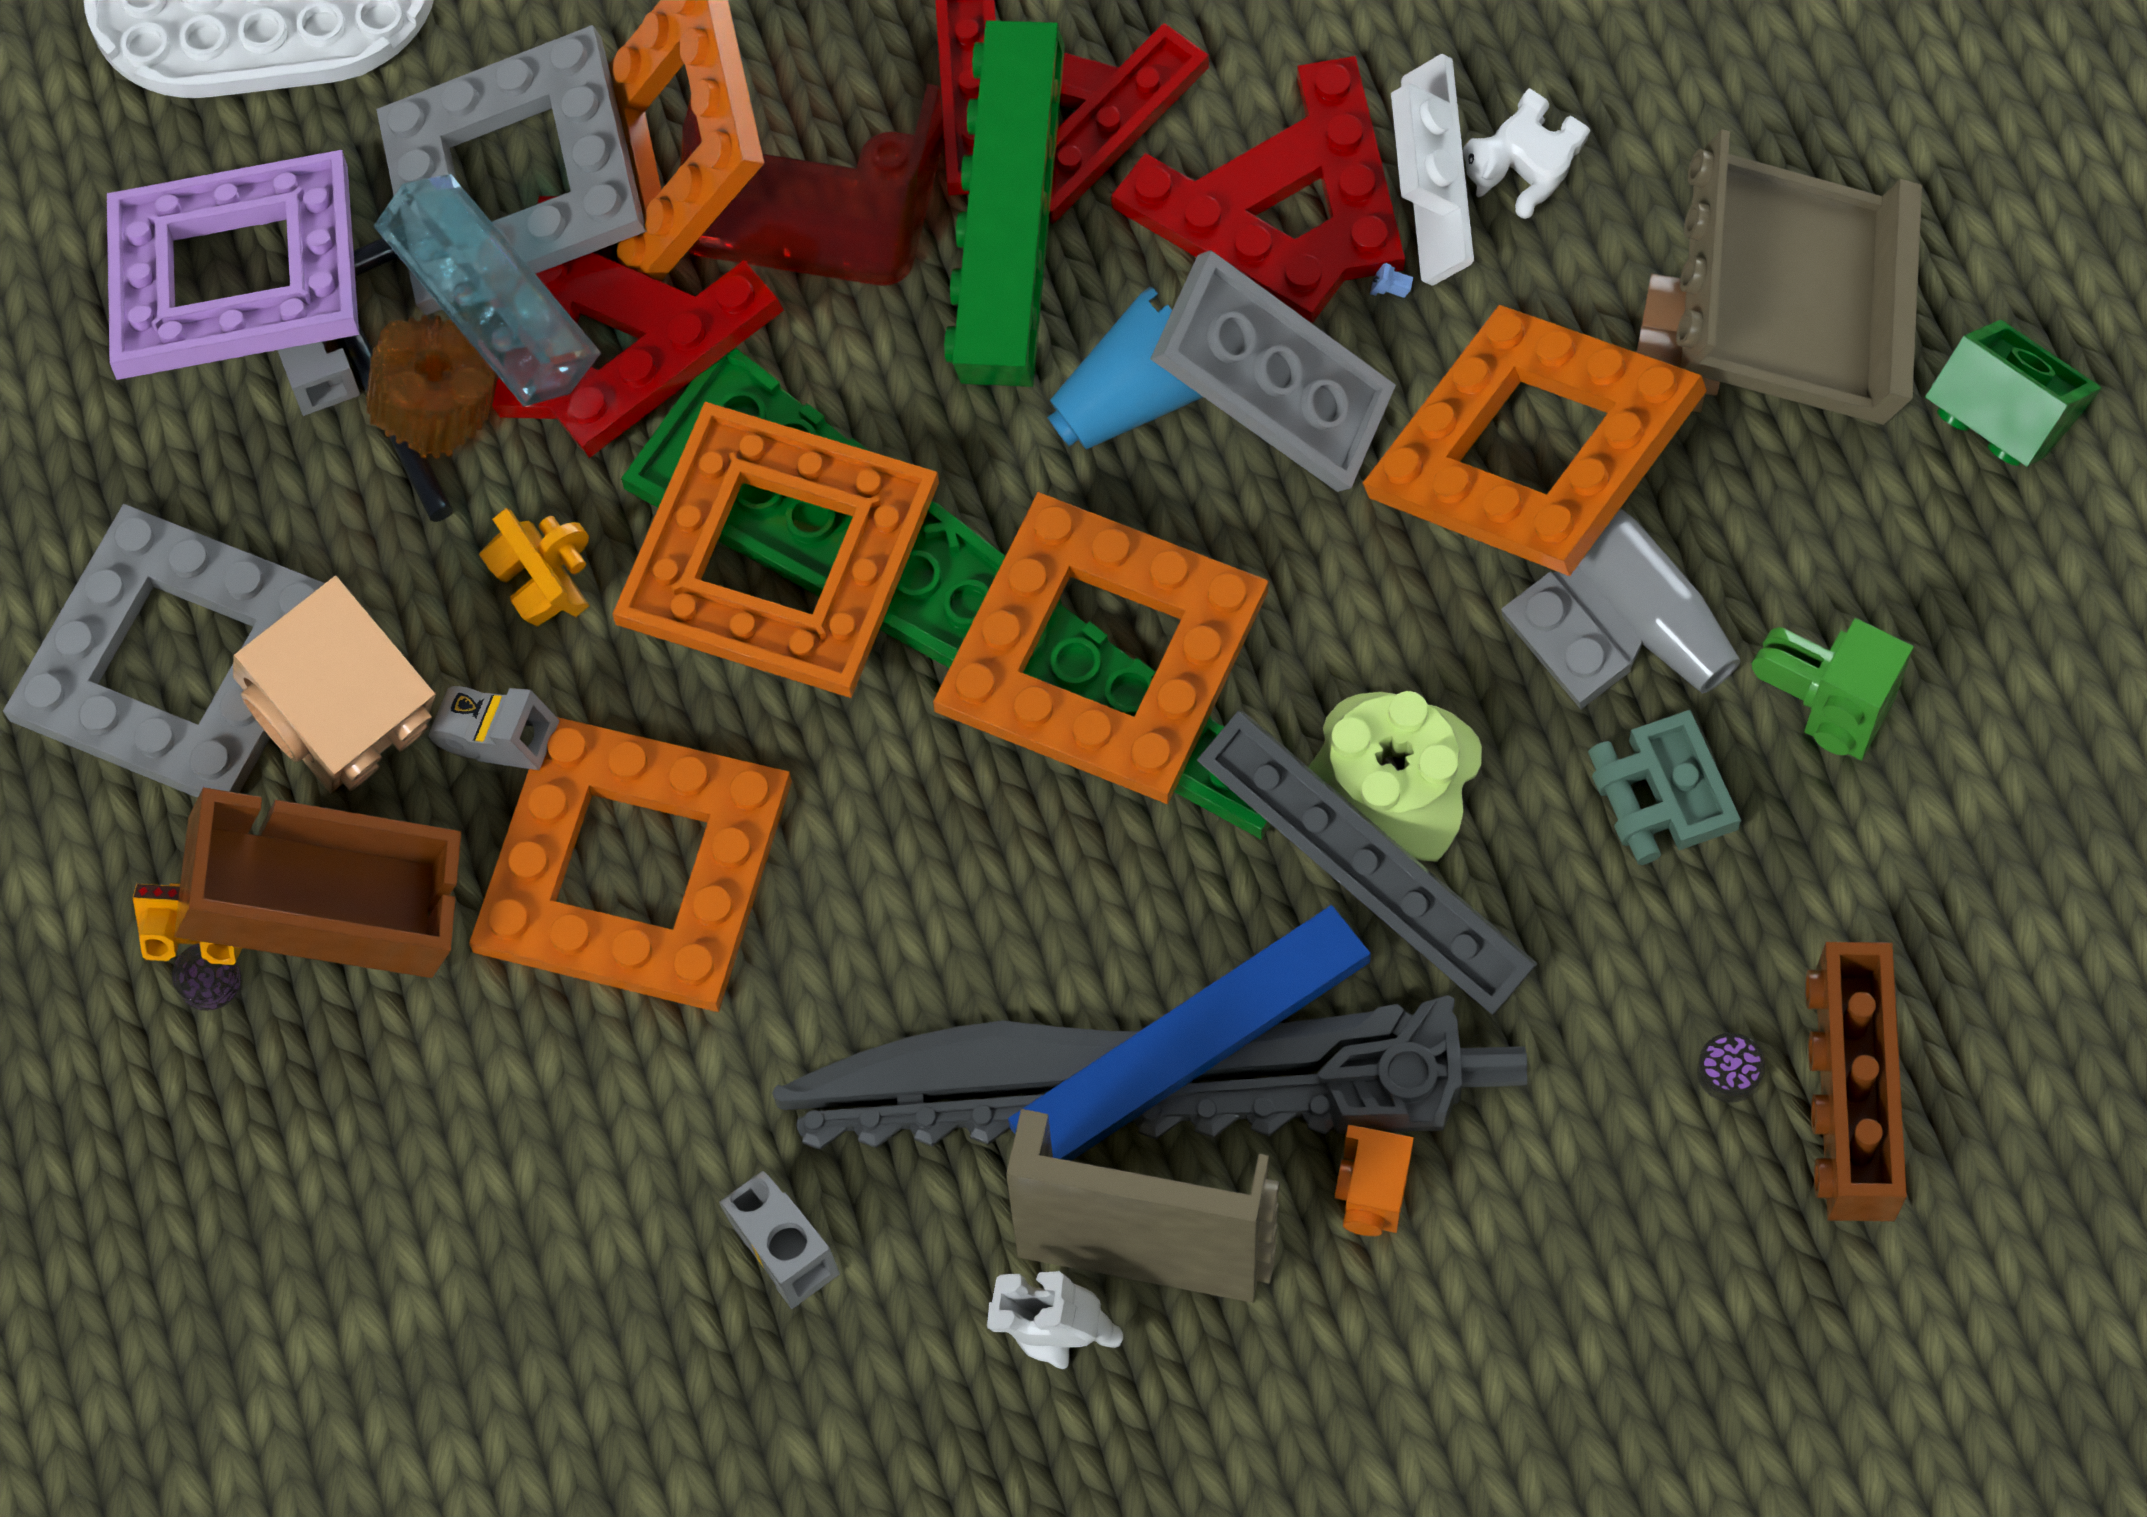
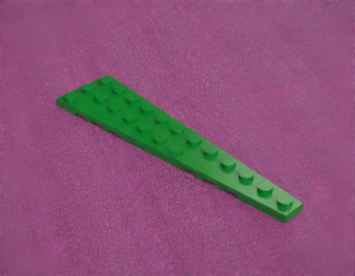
(941, 580)

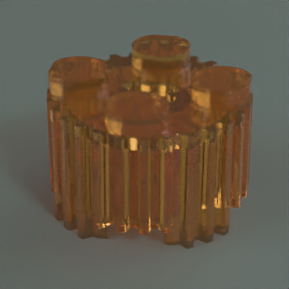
(428, 385)

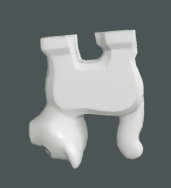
(1529, 149)
(1050, 1317)

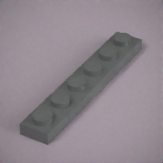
(1367, 862)

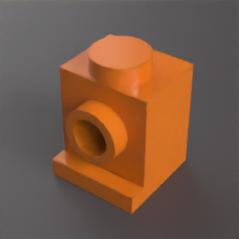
(1374, 1181)

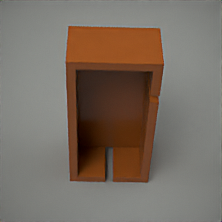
(318, 884)

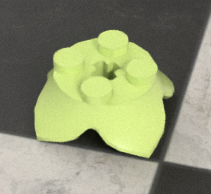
(1413, 805)

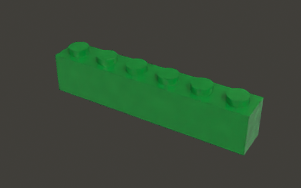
(1007, 203)

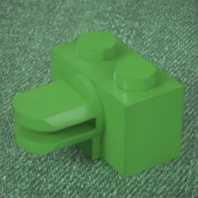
(1843, 686)

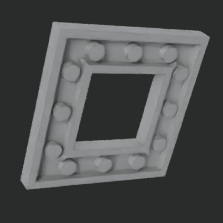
(561, 76)
(61, 686)

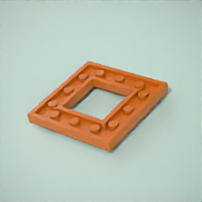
(730, 151)
(1643, 407)
(817, 649)
(1137, 752)
(680, 965)

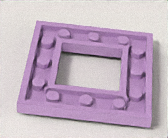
(144, 221)

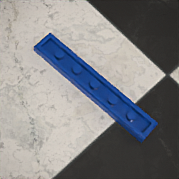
(1199, 1033)

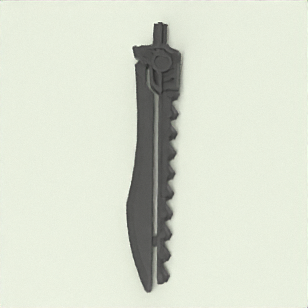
(1367, 1084)

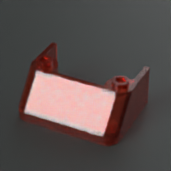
(829, 216)

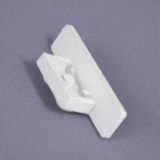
(1433, 167)

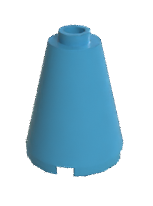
(1119, 382)

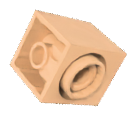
(332, 688)

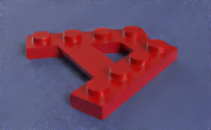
(1110, 101)
(1222, 207)
(676, 341)

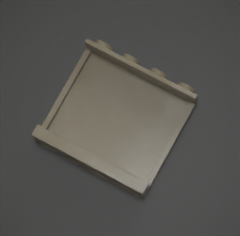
(1800, 285)
(1139, 1222)

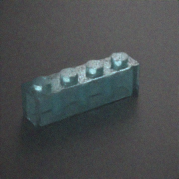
(486, 289)

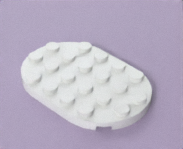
(249, 44)

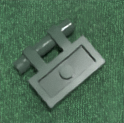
(1682, 779)

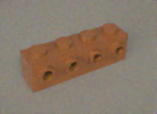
(1859, 1082)

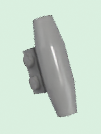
(1612, 604)

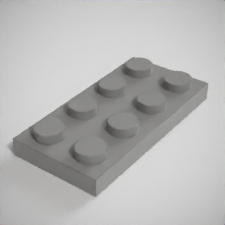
(1273, 371)

